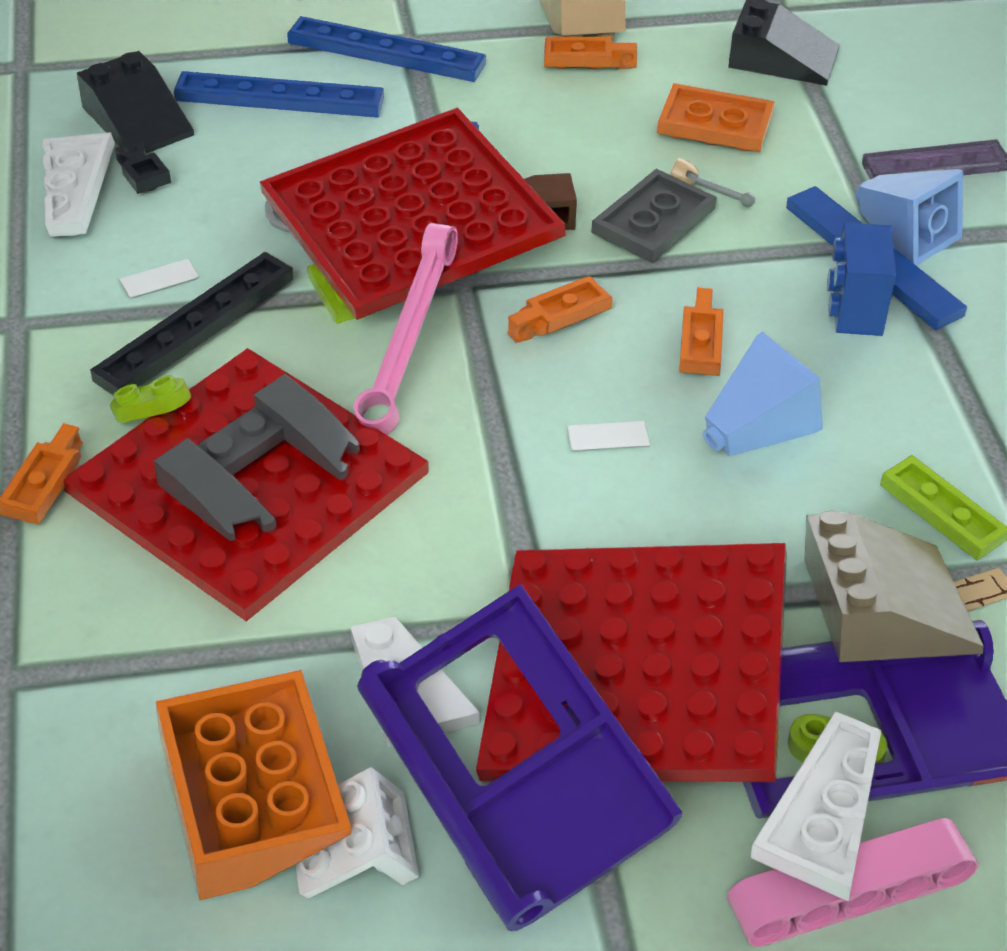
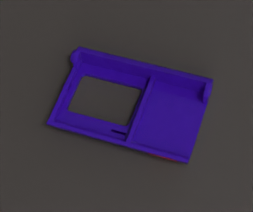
(937, 715)

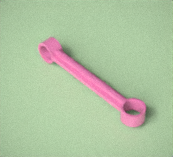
(437, 250)

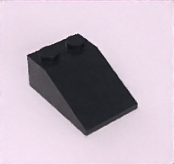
(780, 44)
(133, 103)

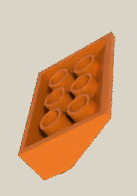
(250, 780)

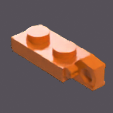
(589, 52)
(559, 309)
(701, 336)
(42, 476)

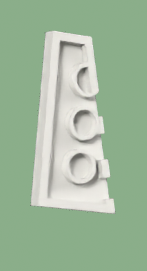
(73, 180)
(823, 811)

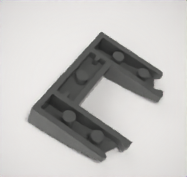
(203, 472)

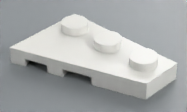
(392, 642)

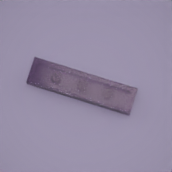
(968, 157)

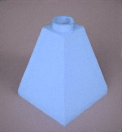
(920, 208)
(764, 401)

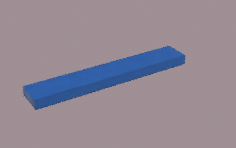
(387, 48)
(279, 94)
(911, 284)

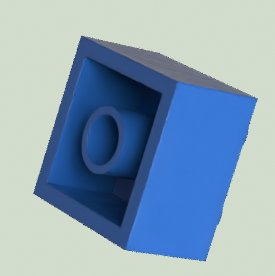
(862, 279)

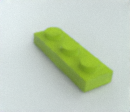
(944, 507)

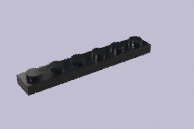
(192, 324)

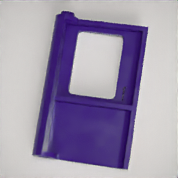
(556, 814)

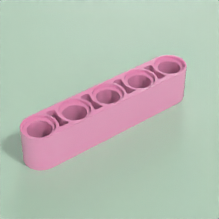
(885, 874)

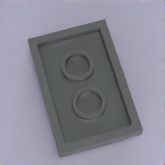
(653, 215)

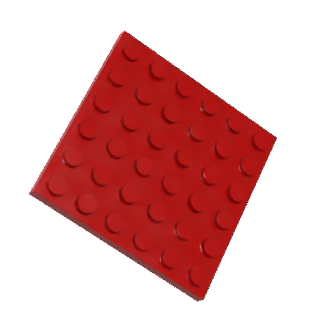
(370, 204)
(308, 502)
(672, 644)

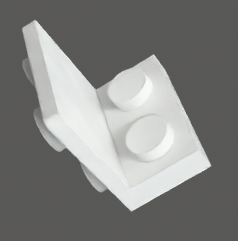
(378, 837)

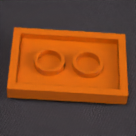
(716, 117)

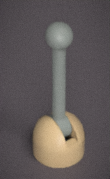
(688, 173)

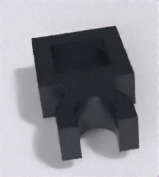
(142, 170)

